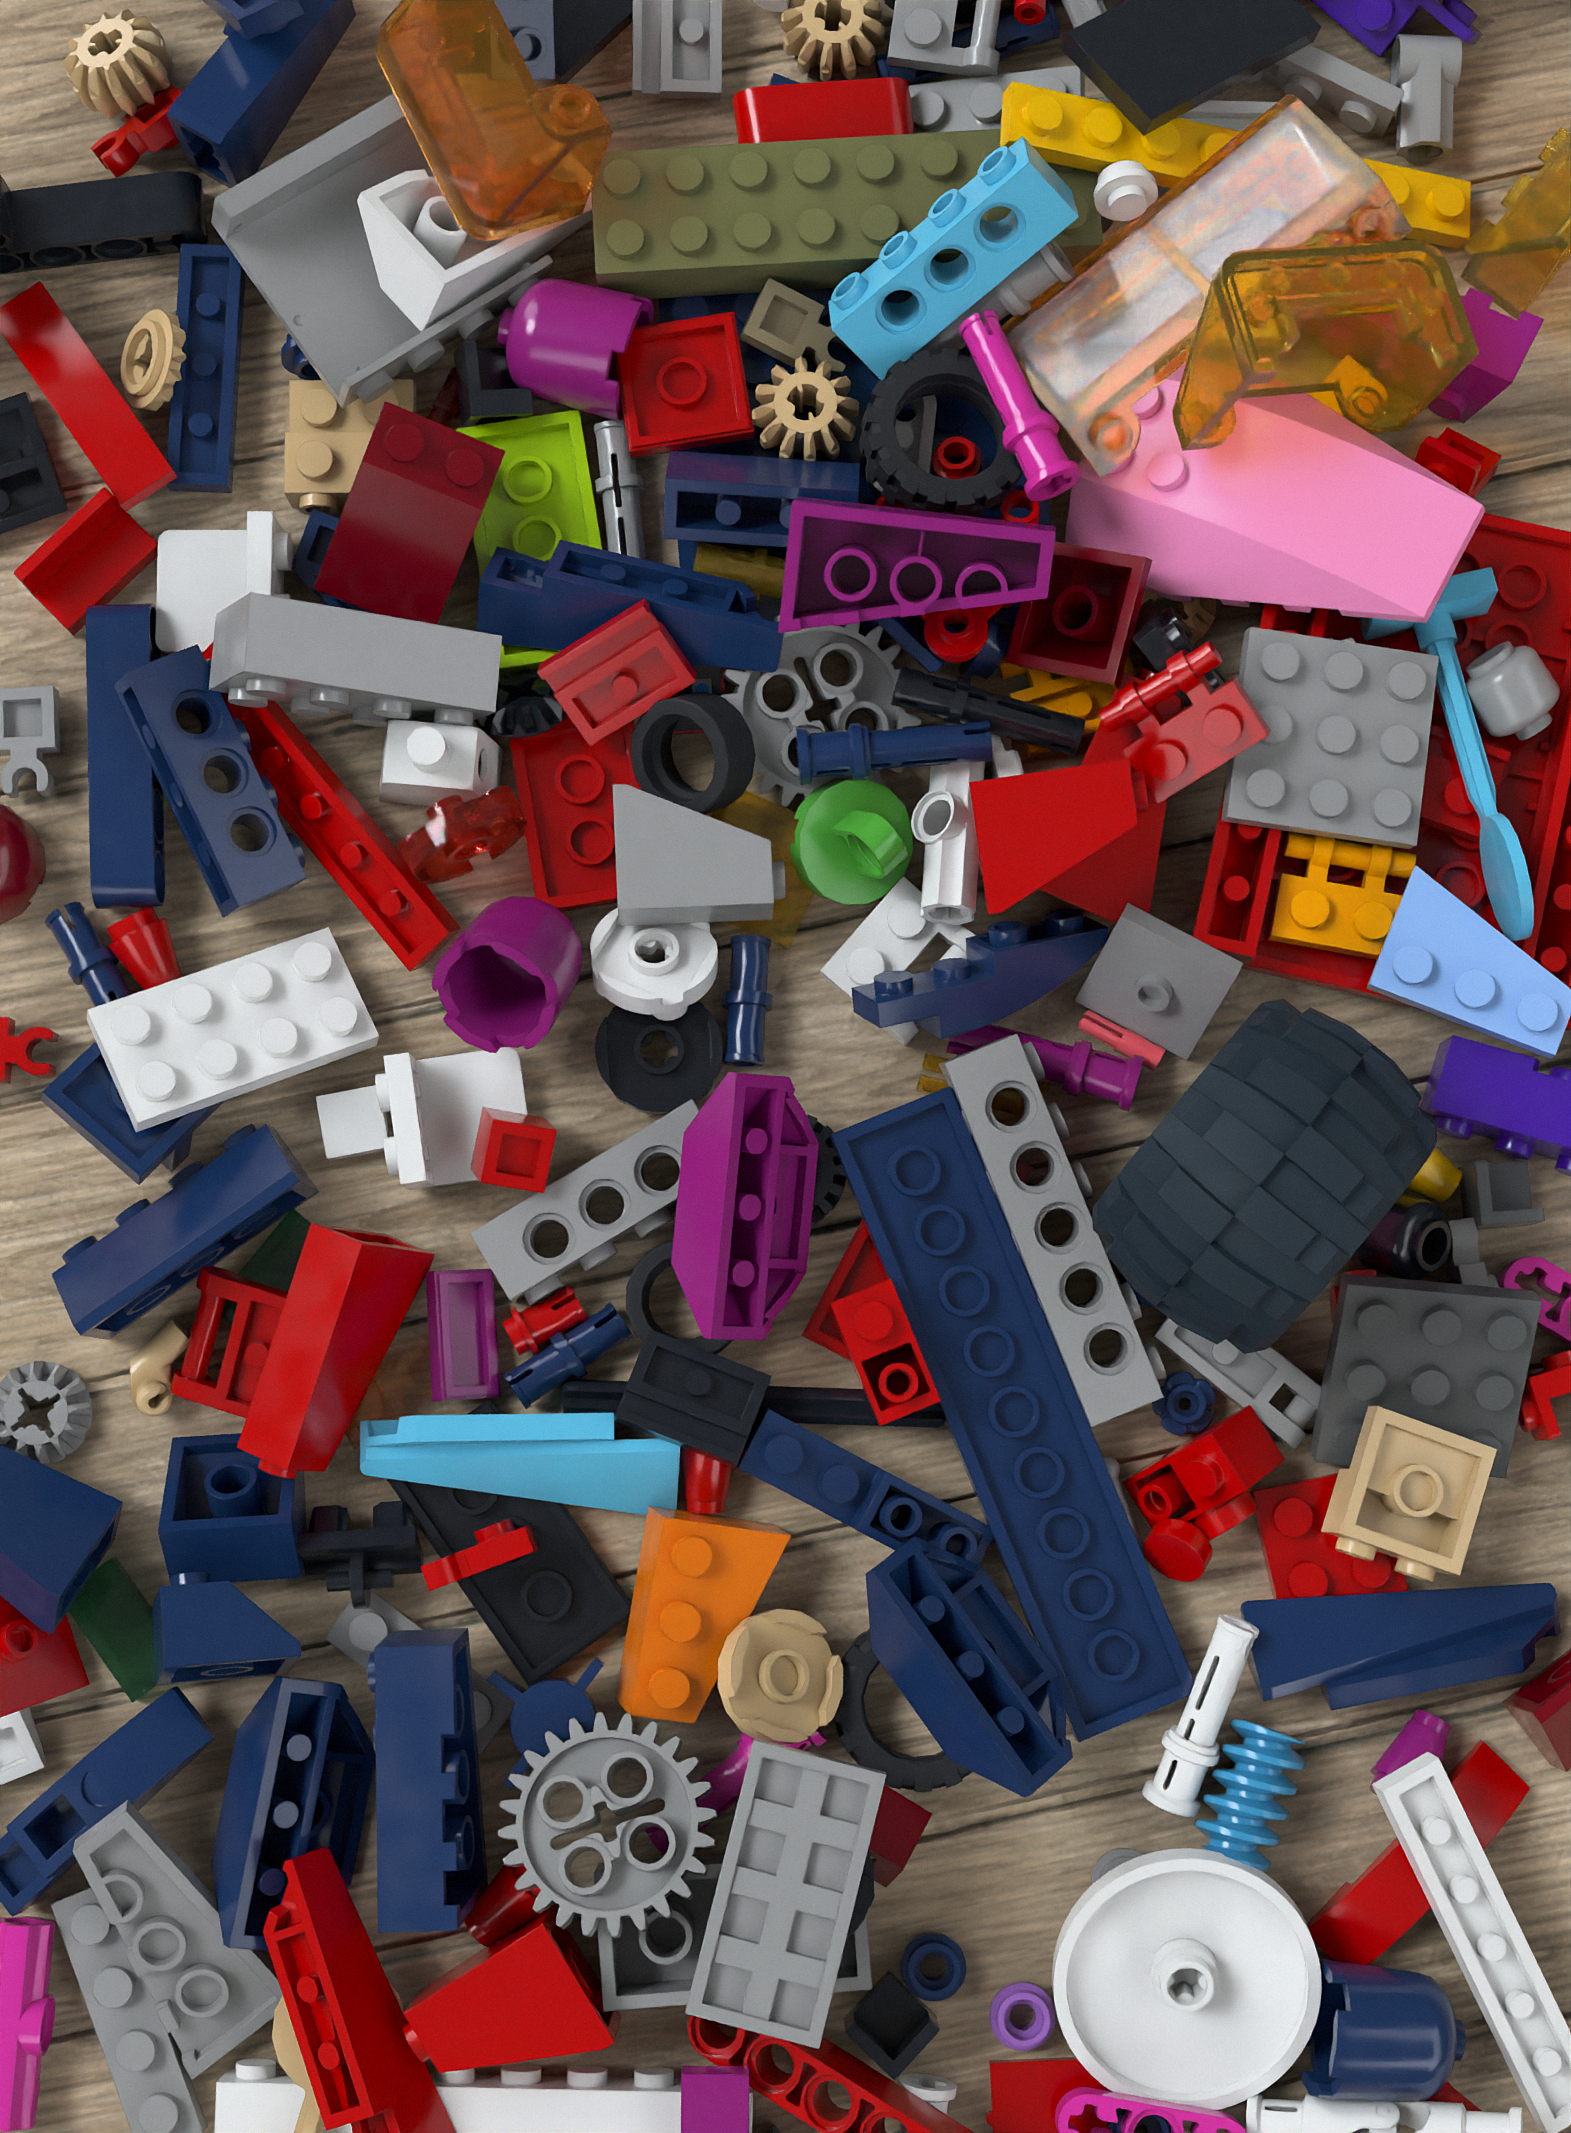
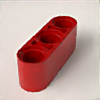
(823, 110)

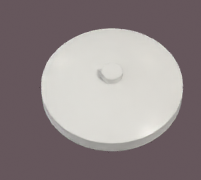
(1186, 1979)

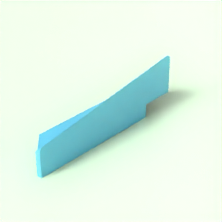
(526, 1456)

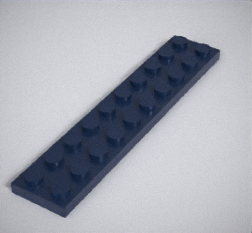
(1014, 1413)

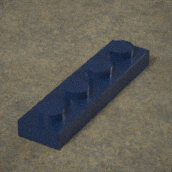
(207, 395)

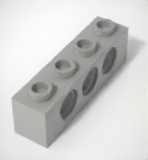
(509, 1238)

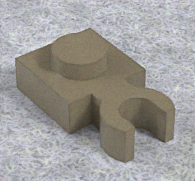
(788, 326)

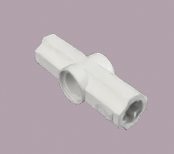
(951, 852)

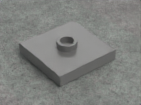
(1158, 981)

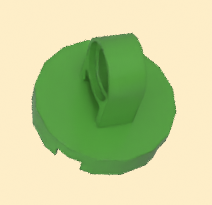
(851, 841)

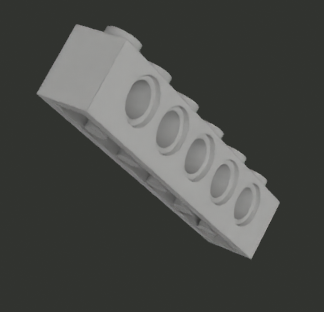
(1134, 1373)

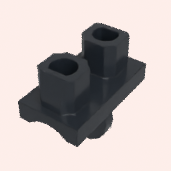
(360, 1557)

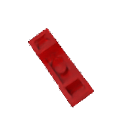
(1387, 1896)

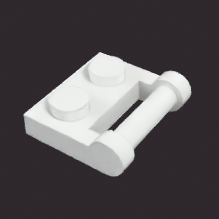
(891, 942)

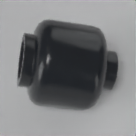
(1408, 1240)

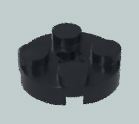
(637, 1080)

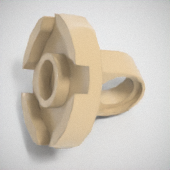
(779, 1676)

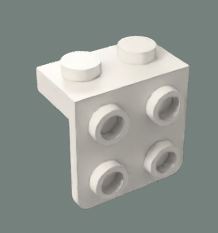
(210, 571)
(439, 1111)

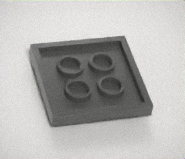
(1429, 1354)

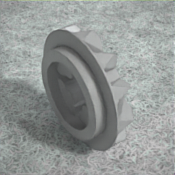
(68, 1419)

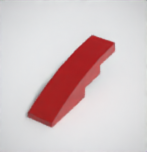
(84, 396)

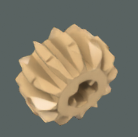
(827, 49)
(118, 64)
(801, 389)

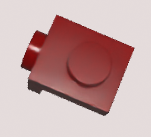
(1458, 461)
(1536, 1409)

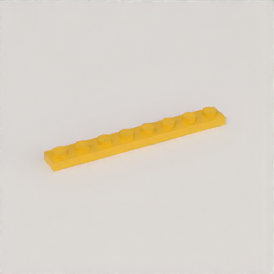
(1096, 134)

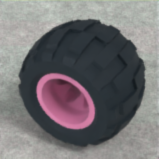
(1265, 1176)

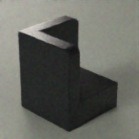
(487, 388)
(891, 2025)

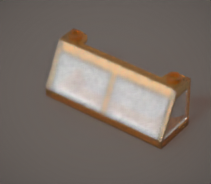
(1140, 295)

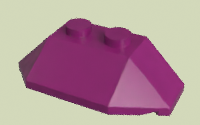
(744, 1205)

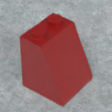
(1050, 822)
(512, 2003)

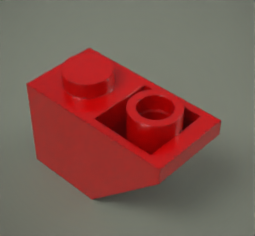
(884, 1352)
(1205, 1469)

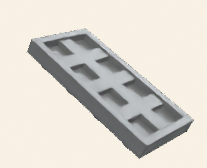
(786, 1893)

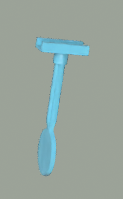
(1500, 849)

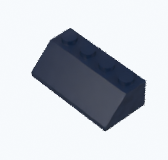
(190, 1227)

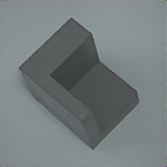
(1498, 1195)

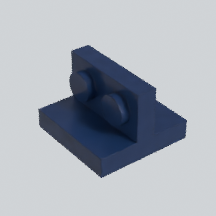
(92, 1106)

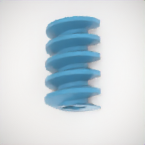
(1251, 1793)

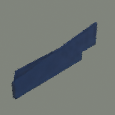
(587, 586)
(1396, 1641)

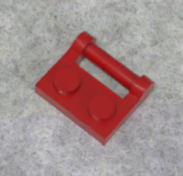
(247, 1345)

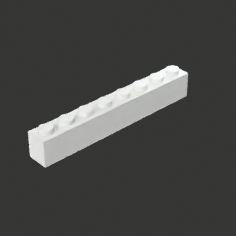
(517, 2101)

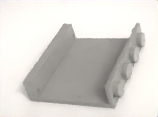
(311, 259)

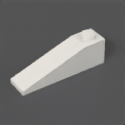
(427, 257)

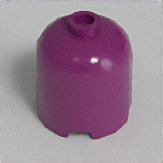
(565, 342)
(509, 974)

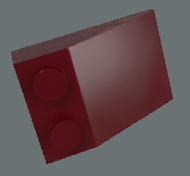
(408, 517)

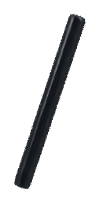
(796, 1404)

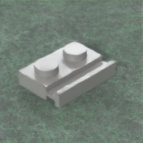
(677, 49)

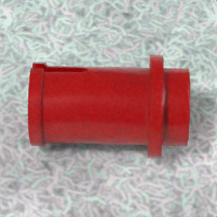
(543, 1320)

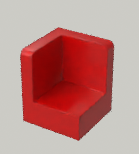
(513, 1150)

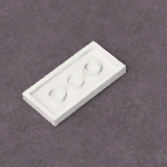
(231, 1028)

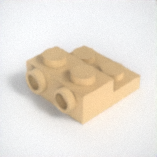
(330, 442)
(1409, 1495)

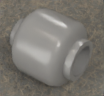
(1511, 691)

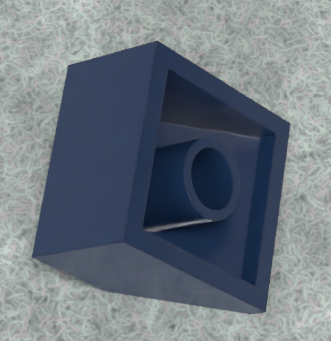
(229, 1513)
(215, 1634)

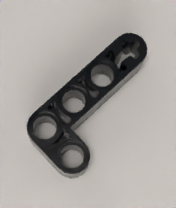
(100, 221)

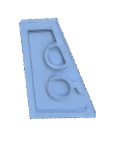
(1467, 971)

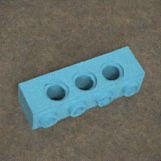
(943, 291)

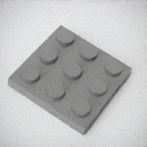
(1341, 740)

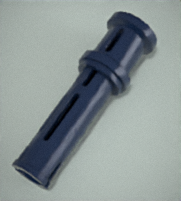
(860, 750)

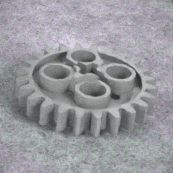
(866, 688)
(626, 1885)

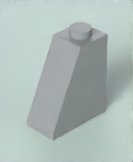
(688, 865)

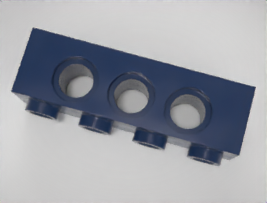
(206, 816)

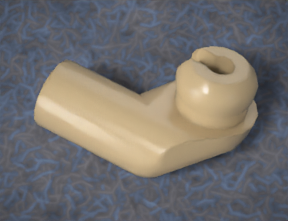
(152, 1369)

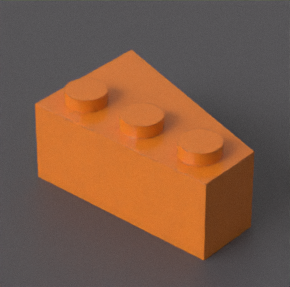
(689, 1594)

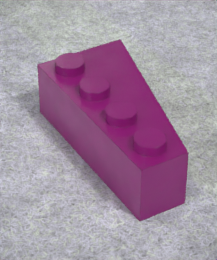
(893, 562)

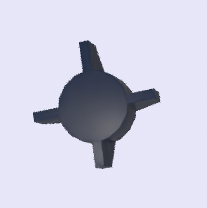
(545, 1708)

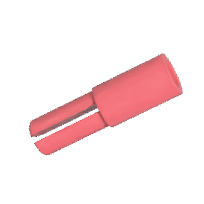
(1121, 1039)

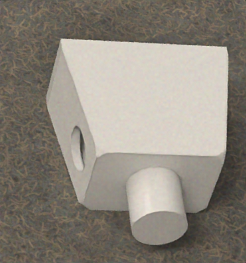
(437, 761)

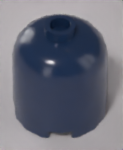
(1381, 2035)

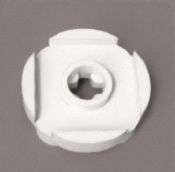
(653, 987)

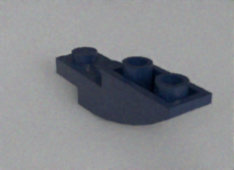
(999, 977)
(856, 1490)
(124, 1767)

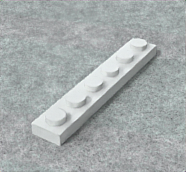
(1482, 1935)

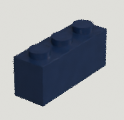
(746, 496)

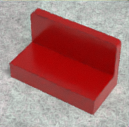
(87, 560)

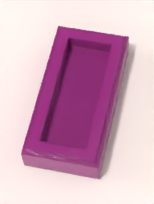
(462, 1334)

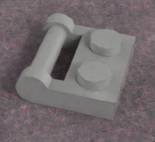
(924, 36)

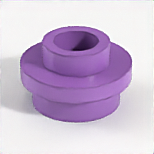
(1028, 2036)

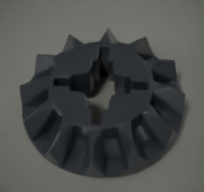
(523, 707)

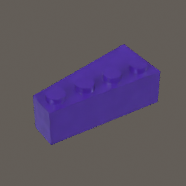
(1502, 1099)

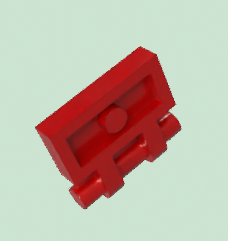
(1194, 739)

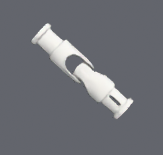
(1352, 2116)

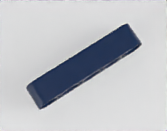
(122, 785)

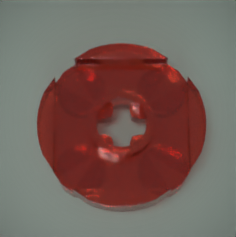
(462, 832)

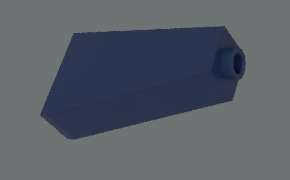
(252, 89)
(49, 1537)

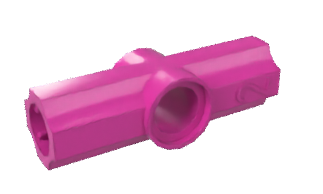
(25, 2016)

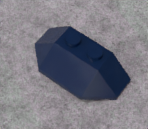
(968, 1666)
(290, 1788)

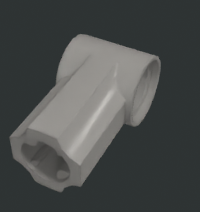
(1429, 73)

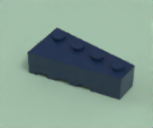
(426, 1781)

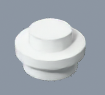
(1124, 191)

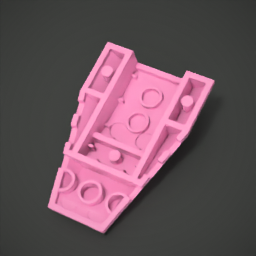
(1279, 513)

